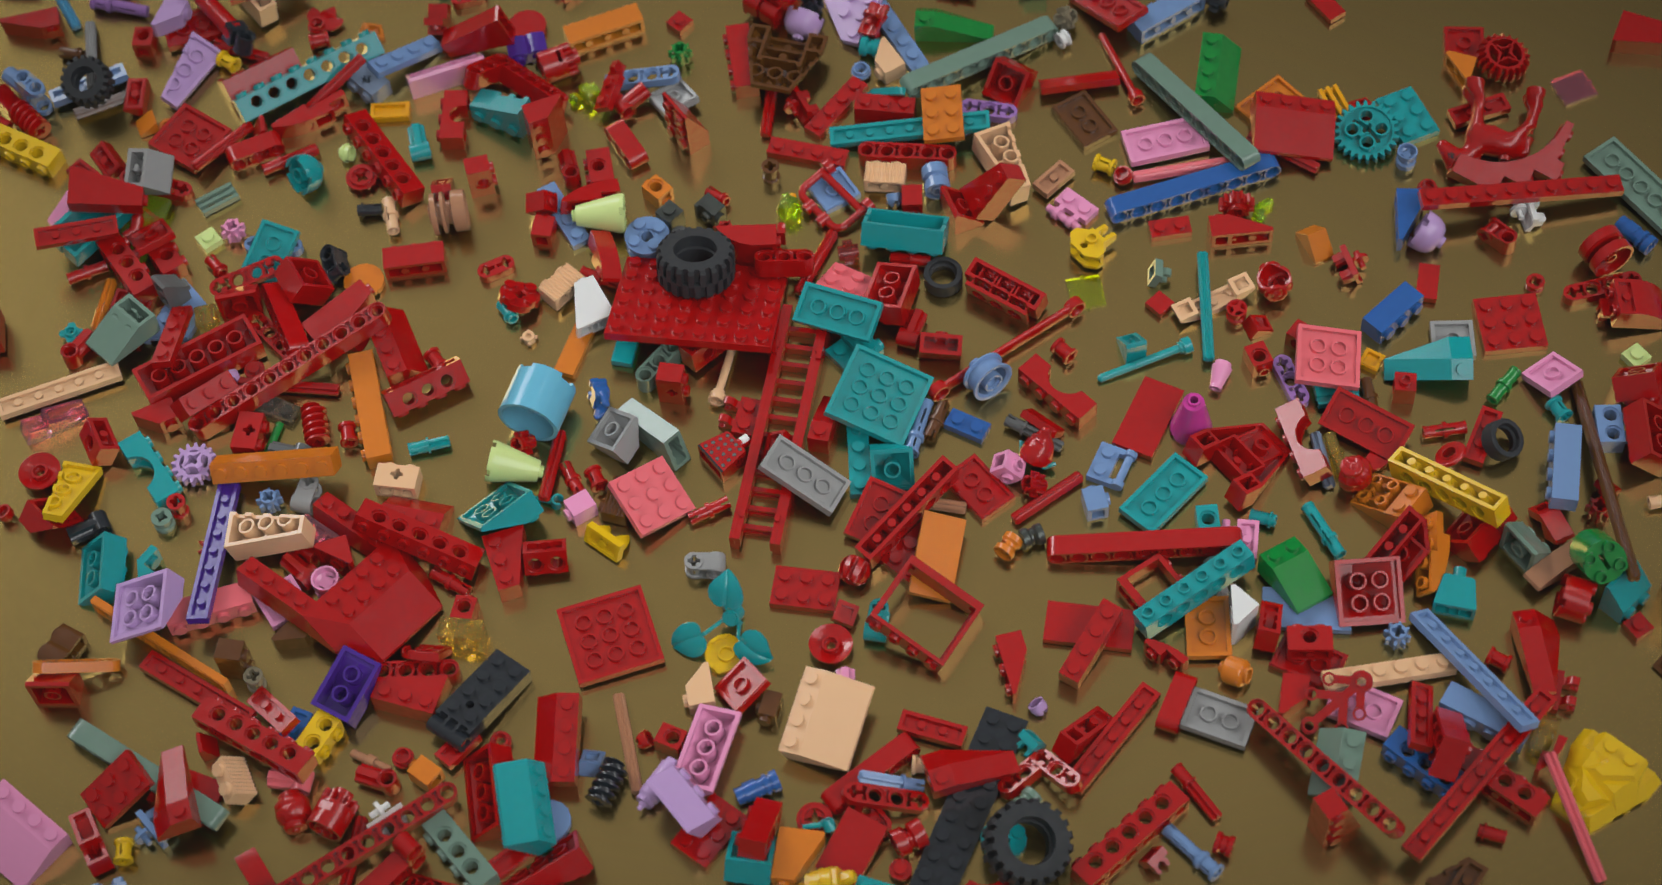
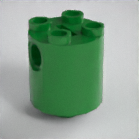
(1598, 555)

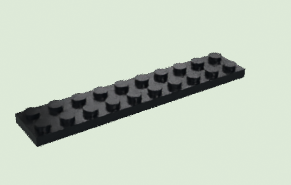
(967, 811)

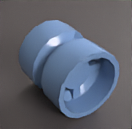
(934, 176)

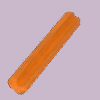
(104, 302)

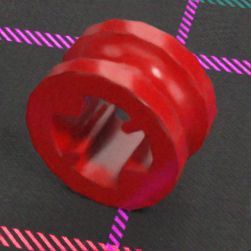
(1539, 279)

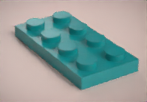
(838, 312)
(1163, 494)

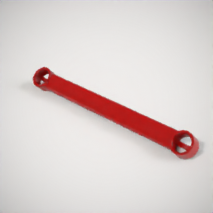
(941, 388)

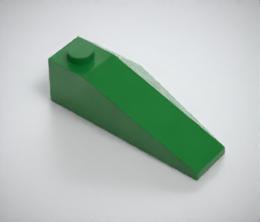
(944, 26)

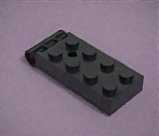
(479, 700)

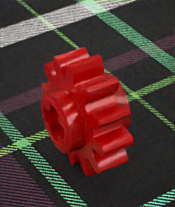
(1236, 203)

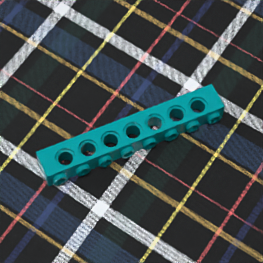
(247, 111)

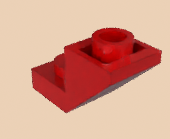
(1553, 523)

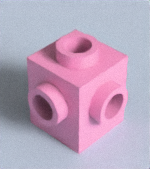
(1008, 467)

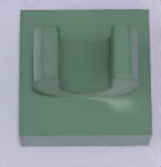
(1157, 273)

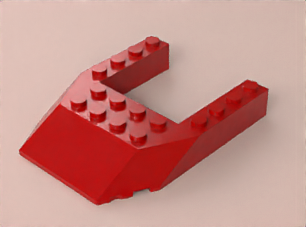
(368, 609)

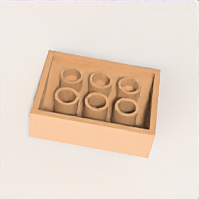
(826, 719)

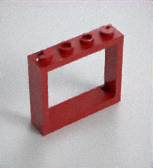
(943, 587)

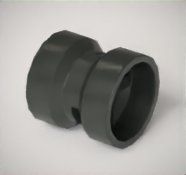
(1032, 536)

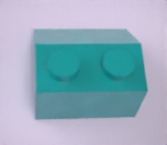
(1623, 596)
(747, 870)

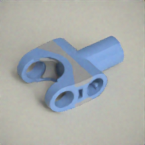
(29, 88)

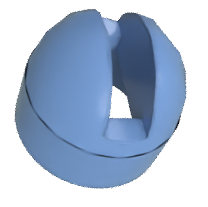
(894, 198)

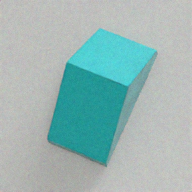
(1132, 347)

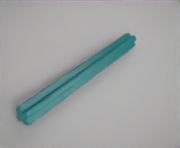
(1205, 306)

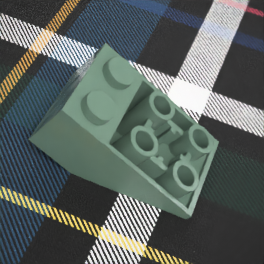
(123, 330)

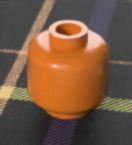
(1235, 671)

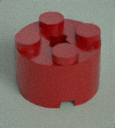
(1574, 599)

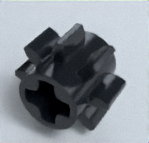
(813, 5)
(1217, 5)

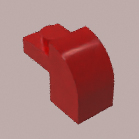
(438, 18)

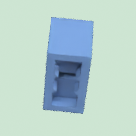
(1609, 428)

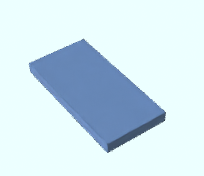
(1321, 613)

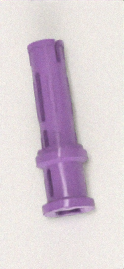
(120, 6)

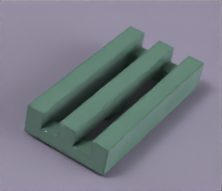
(216, 197)

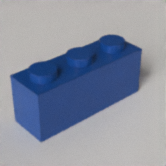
(1392, 312)

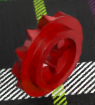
(360, 171)
(807, 812)

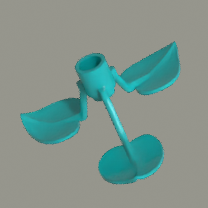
(725, 592)

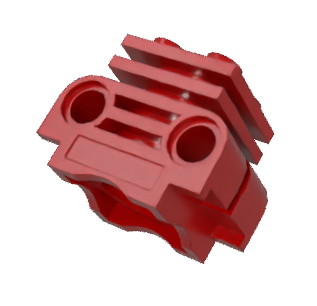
(770, 11)

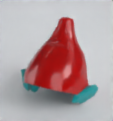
(1038, 449)

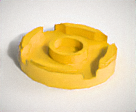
(721, 654)

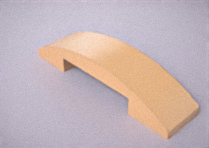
(1236, 288)

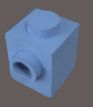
(1095, 502)

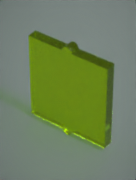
(1088, 289)

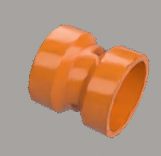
(1006, 548)

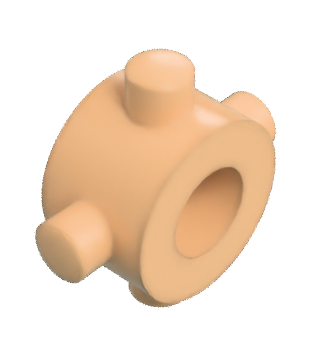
(528, 337)

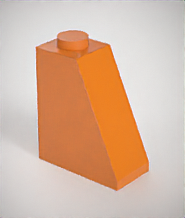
(795, 854)

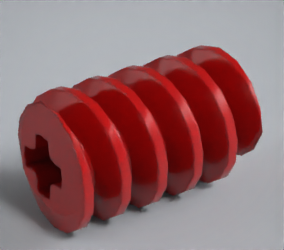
(29, 120)
(315, 424)

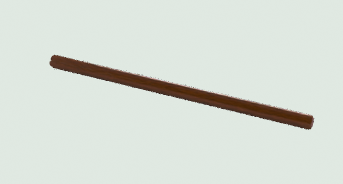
(1604, 478)

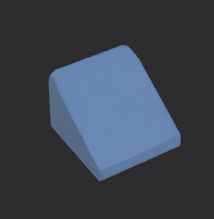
(590, 762)

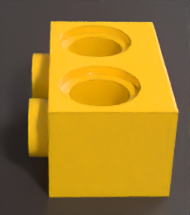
(314, 734)

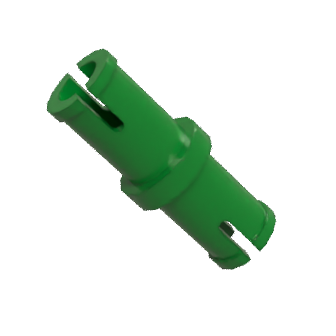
(1503, 385)

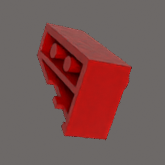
(411, 696)
(1450, 744)
(1330, 818)

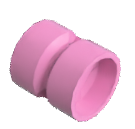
(324, 579)

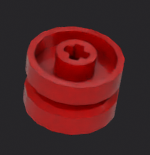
(1605, 251)

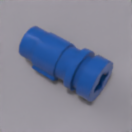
(1634, 233)
(757, 788)

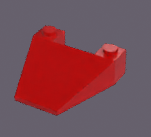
(1244, 454)

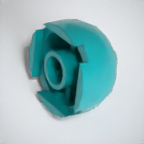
(305, 173)

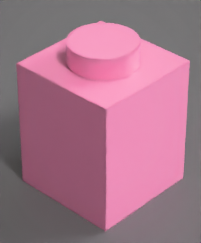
(580, 508)

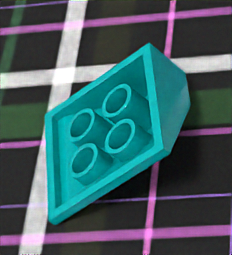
(503, 508)

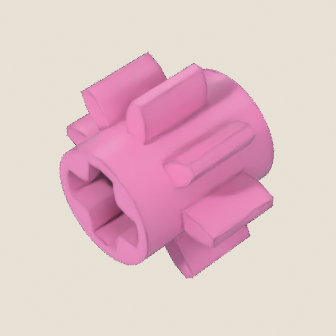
(233, 230)

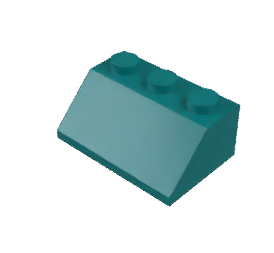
(102, 568)

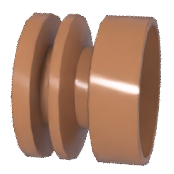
(449, 211)

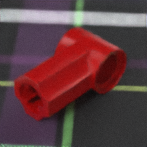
(628, 102)
(569, 169)
(909, 335)
(75, 351)
(299, 569)
(377, 778)

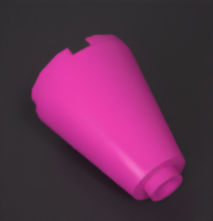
(1190, 418)

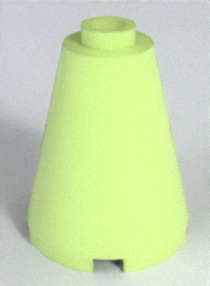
(602, 214)
(512, 465)

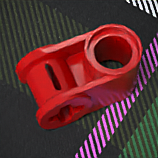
(1498, 236)

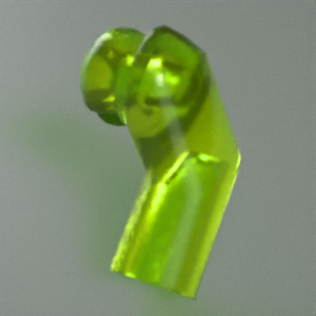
(1260, 208)

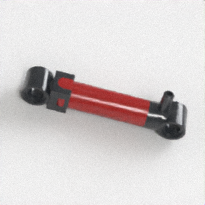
(234, 31)

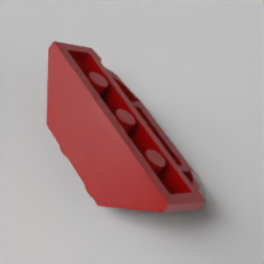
(1405, 538)

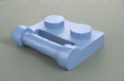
(1105, 462)

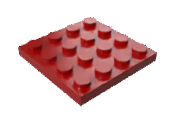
(610, 636)

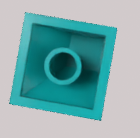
(893, 464)

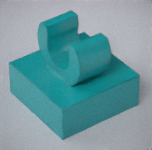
(1032, 741)

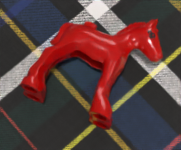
(1490, 139)

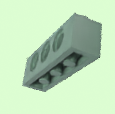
(442, 826)

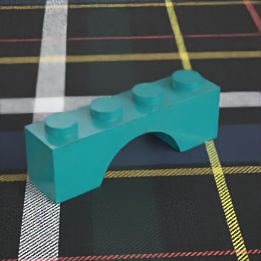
(139, 453)

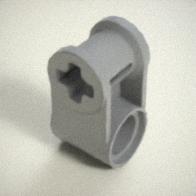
(305, 495)
(708, 564)

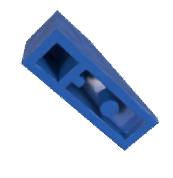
(1406, 214)

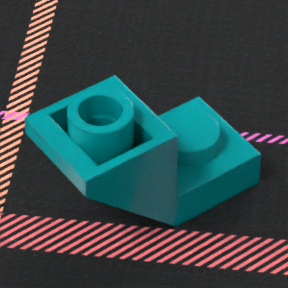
(148, 561)

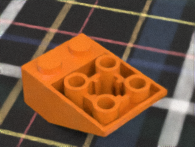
(1389, 497)

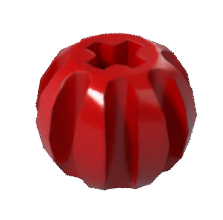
(854, 570)

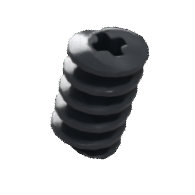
(606, 782)

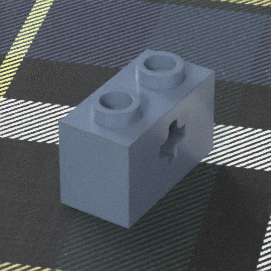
(369, 86)

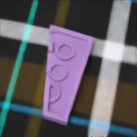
(191, 69)

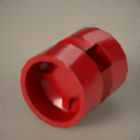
(907, 838)

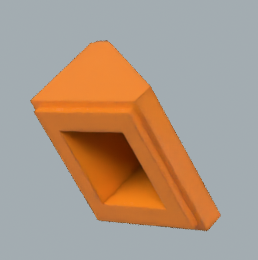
(373, 27)
(147, 124)

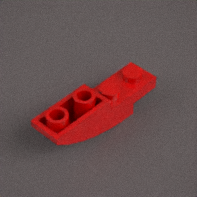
(305, 120)

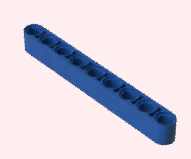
(1188, 188)

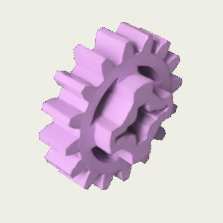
(193, 464)

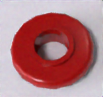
(1450, 454)

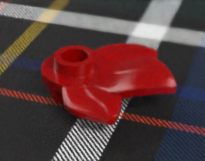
(323, 21)

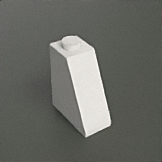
(590, 306)

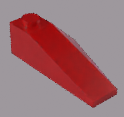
(1537, 647)
(963, 769)
(175, 798)
(563, 864)

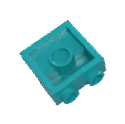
(842, 350)

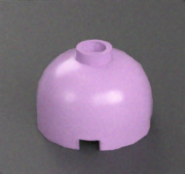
(802, 22)
(1428, 234)

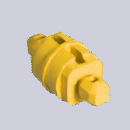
(829, 876)

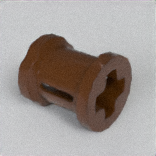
(771, 174)

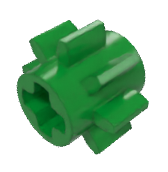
(680, 53)

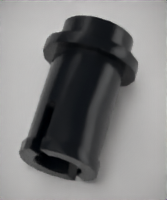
(369, 209)

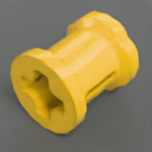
(228, 61)
(1104, 165)
(123, 853)

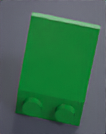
(1294, 575)

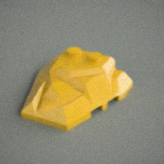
(1605, 779)

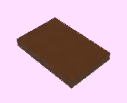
(1084, 120)

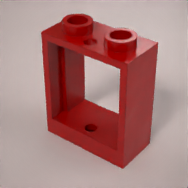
(1128, 591)

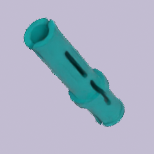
(1328, 537)

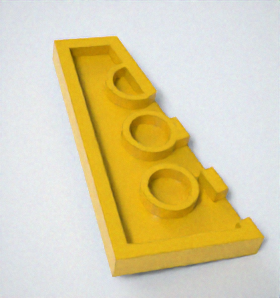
(72, 486)

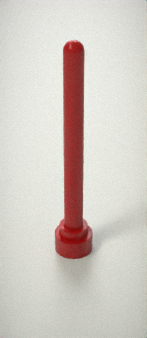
(1135, 95)

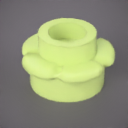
(347, 152)

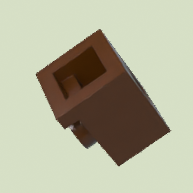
(769, 707)

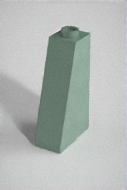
(658, 434)

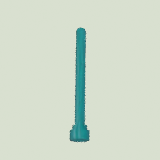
(1183, 346)

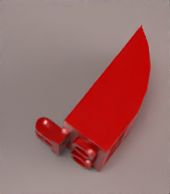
(752, 238)
(1631, 304)

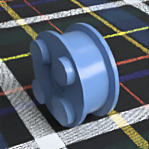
(645, 229)
(987, 376)

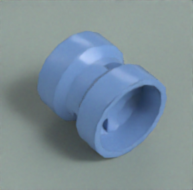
(1406, 156)

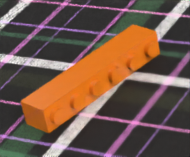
(370, 408)
(275, 465)

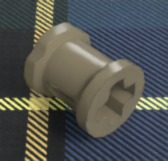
(258, 677)

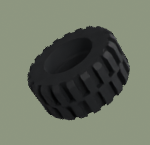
(695, 263)
(1047, 823)

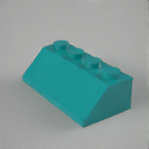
(524, 806)

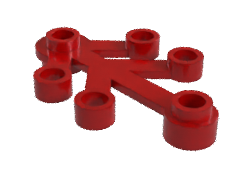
(1339, 699)

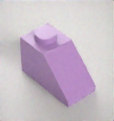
(171, 17)

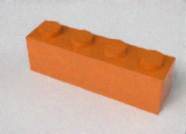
(604, 28)

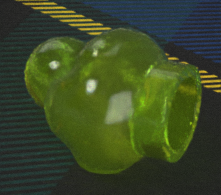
(587, 93)
(789, 207)

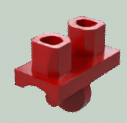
(873, 20)
(798, 106)
(1350, 274)

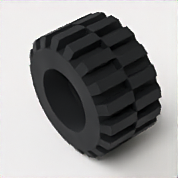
(74, 74)

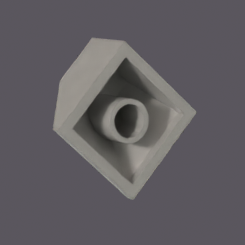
(616, 435)

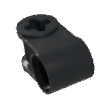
(334, 262)

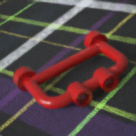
(823, 219)

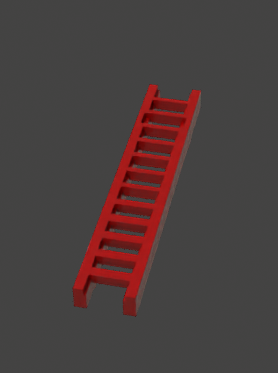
(764, 417)

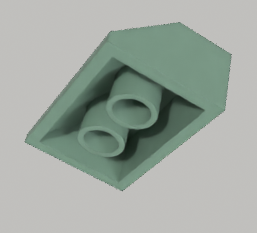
(1345, 749)

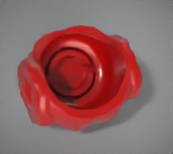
(1274, 281)
(1355, 473)
(292, 811)

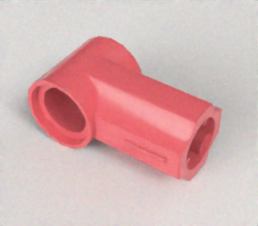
(279, 781)

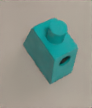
(1456, 595)

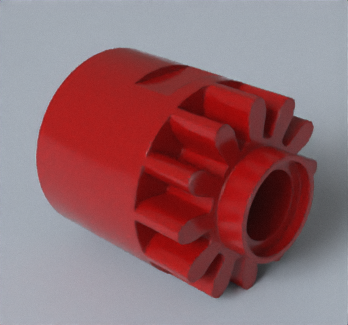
(558, 62)
(333, 813)

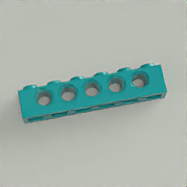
(1194, 589)

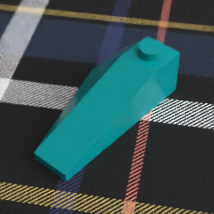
(1440, 360)

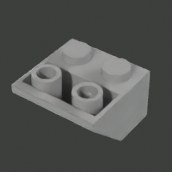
(150, 170)

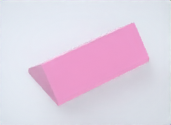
(440, 76)
(708, 745)

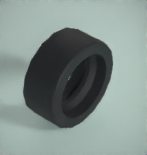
(943, 263)
(1513, 434)

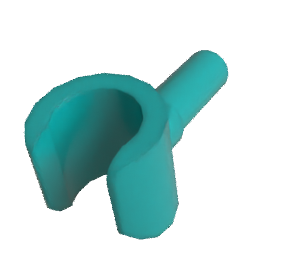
(556, 497)
(827, 823)

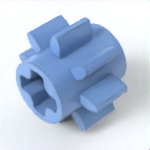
(269, 501)
(1399, 630)

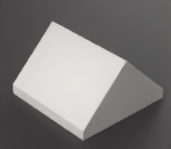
(1242, 612)

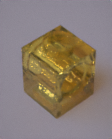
(207, 317)

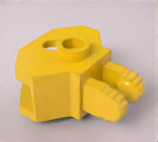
(1090, 245)

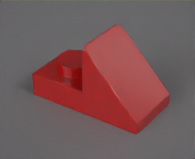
(442, 185)

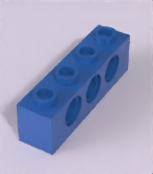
(1411, 766)

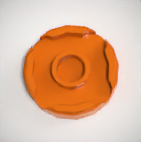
(367, 274)

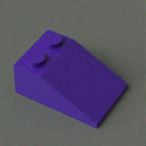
(348, 686)

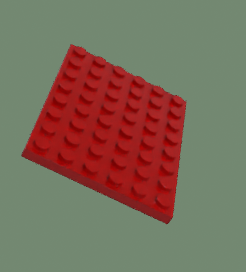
(736, 319)

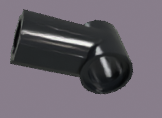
(89, 528)

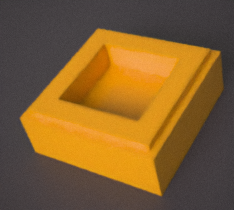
(1371, 361)

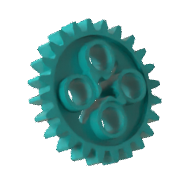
(1379, 120)

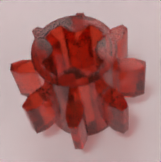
(848, 252)

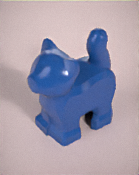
(599, 397)

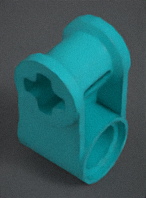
(868, 633)

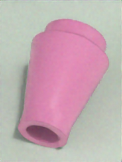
(1219, 374)

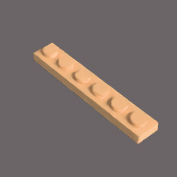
(59, 390)
(1396, 671)

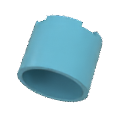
(537, 401)

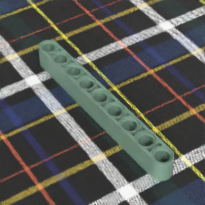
(979, 56)
(1196, 112)
(109, 749)

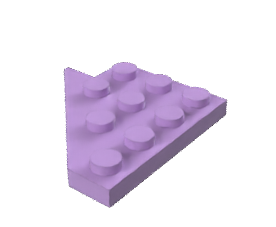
(848, 17)

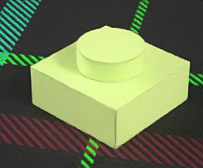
(209, 240)
(1635, 356)

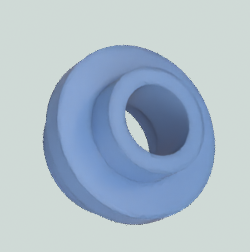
(861, 70)

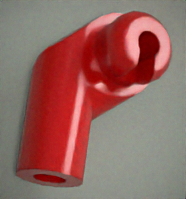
(137, 223)

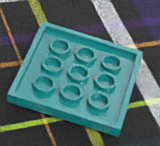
(878, 396)

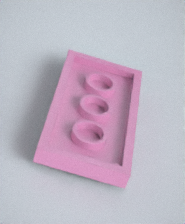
(1162, 142)

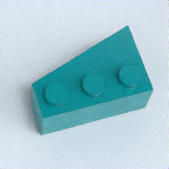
(500, 111)

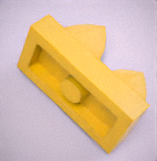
(601, 539)

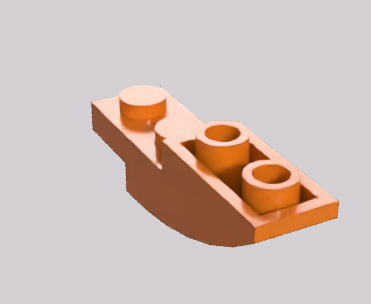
(1433, 567)

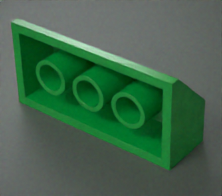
(1218, 72)

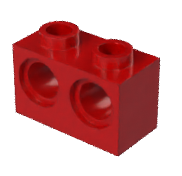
(545, 552)

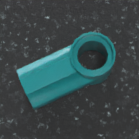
(419, 146)

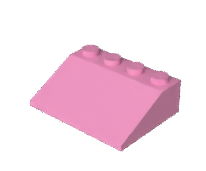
(27, 838)

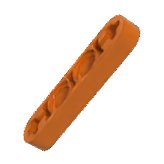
(76, 665)

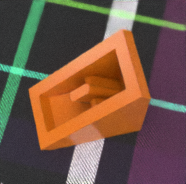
(1459, 66)
(1316, 243)

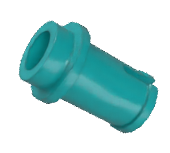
(508, 316)
(1265, 518)

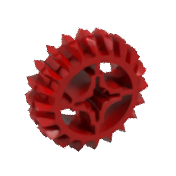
(1502, 58)

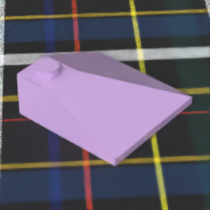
(145, 604)

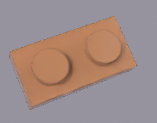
(1053, 179)

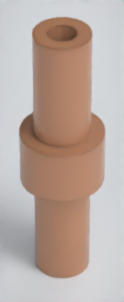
(369, 759)

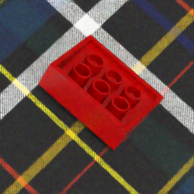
(1293, 126)

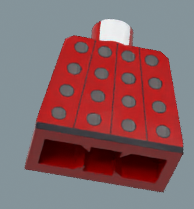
(724, 454)

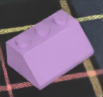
(685, 800)

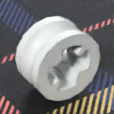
(1062, 39)

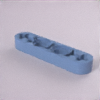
(644, 73)

